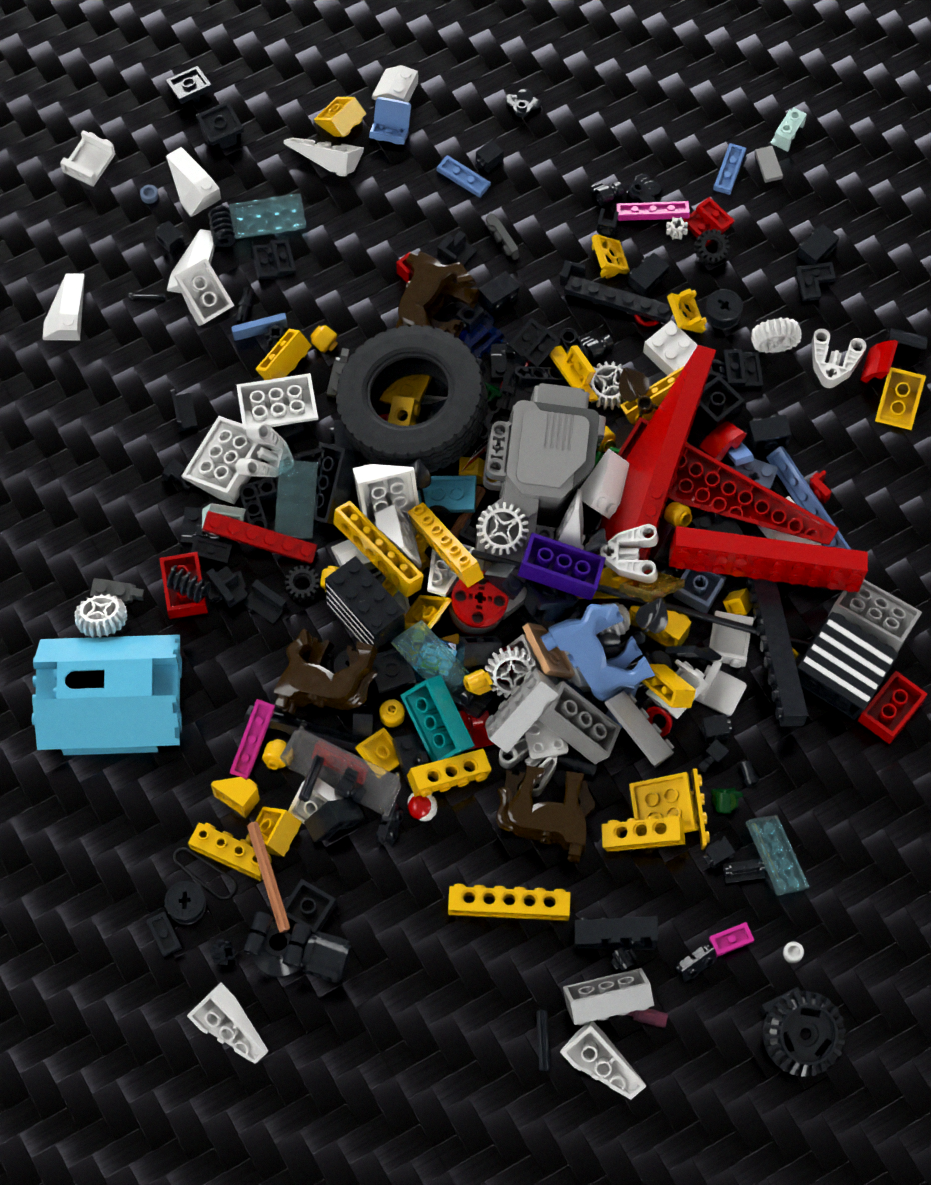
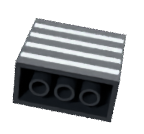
(364, 605)
(844, 665)

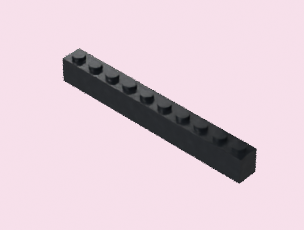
(777, 652)

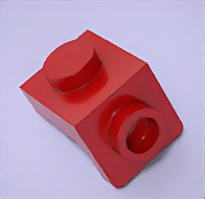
(819, 488)

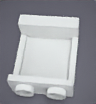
(89, 158)
(729, 642)
(692, 677)

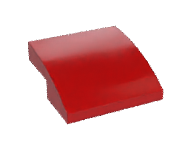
(708, 216)
(879, 360)
(721, 440)

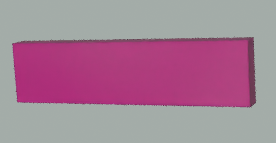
(653, 210)
(252, 739)

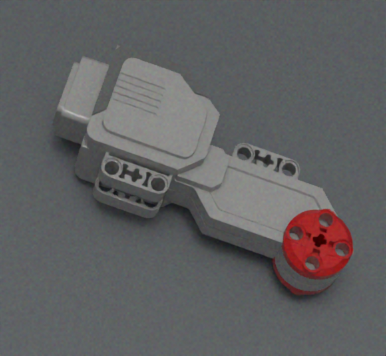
(537, 468)

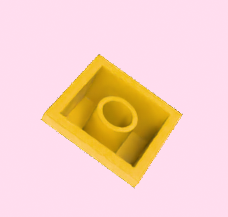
(341, 116)
(237, 794)
(277, 829)

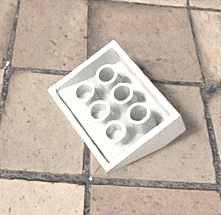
(277, 401)
(216, 460)
(383, 486)

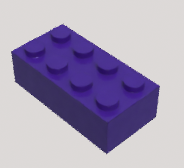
(561, 566)

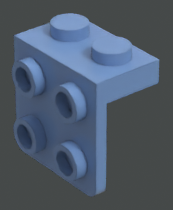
(391, 120)

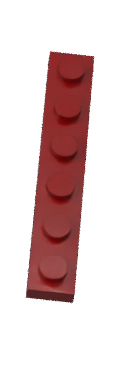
(259, 537)

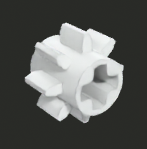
(672, 228)

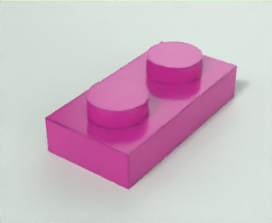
(731, 939)

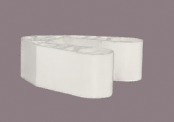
(832, 368)
(271, 439)
(626, 554)
(519, 752)

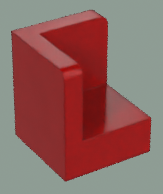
(404, 269)

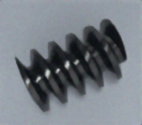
(221, 226)
(187, 586)

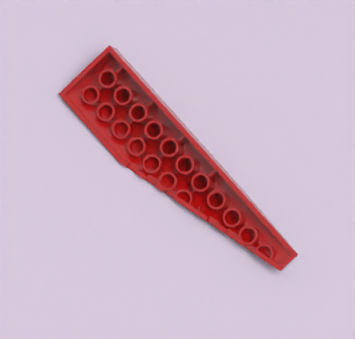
(659, 451)
(720, 489)

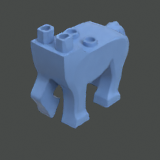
(579, 639)

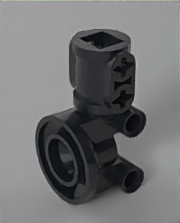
(317, 954)

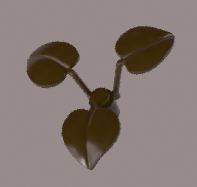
(632, 386)

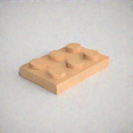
(551, 662)

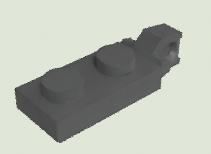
(336, 370)
(123, 591)

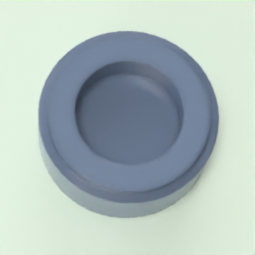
(149, 194)

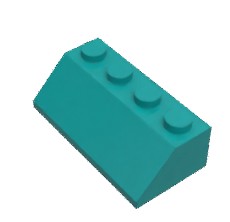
(437, 719)

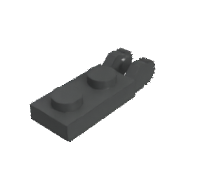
(502, 236)

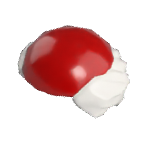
(422, 807)

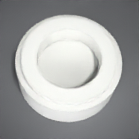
(793, 952)

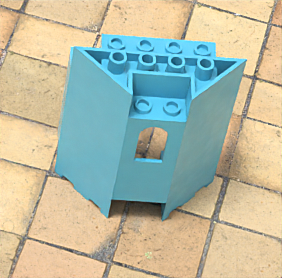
(128, 715)

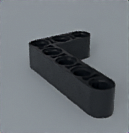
(260, 497)

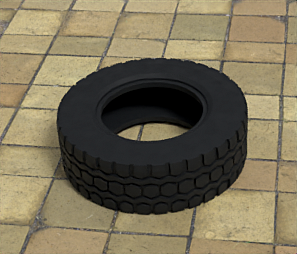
(402, 354)

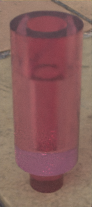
(650, 1017)

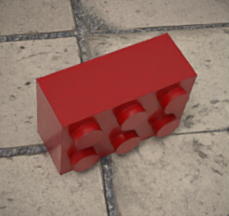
(180, 605)
(892, 707)

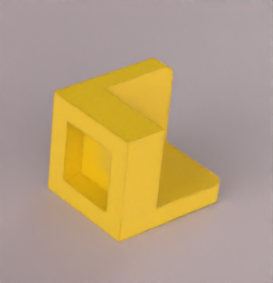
(738, 602)

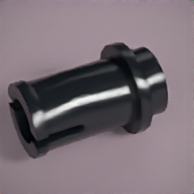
(750, 777)

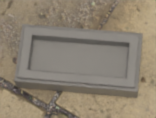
(768, 164)

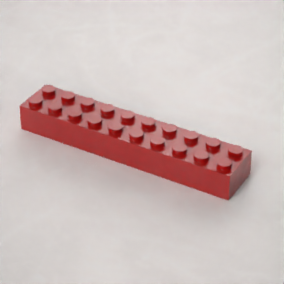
(768, 559)

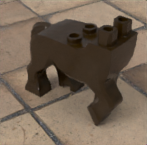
(430, 289)
(312, 683)
(546, 821)

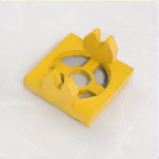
(602, 246)
(687, 297)

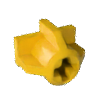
(478, 682)

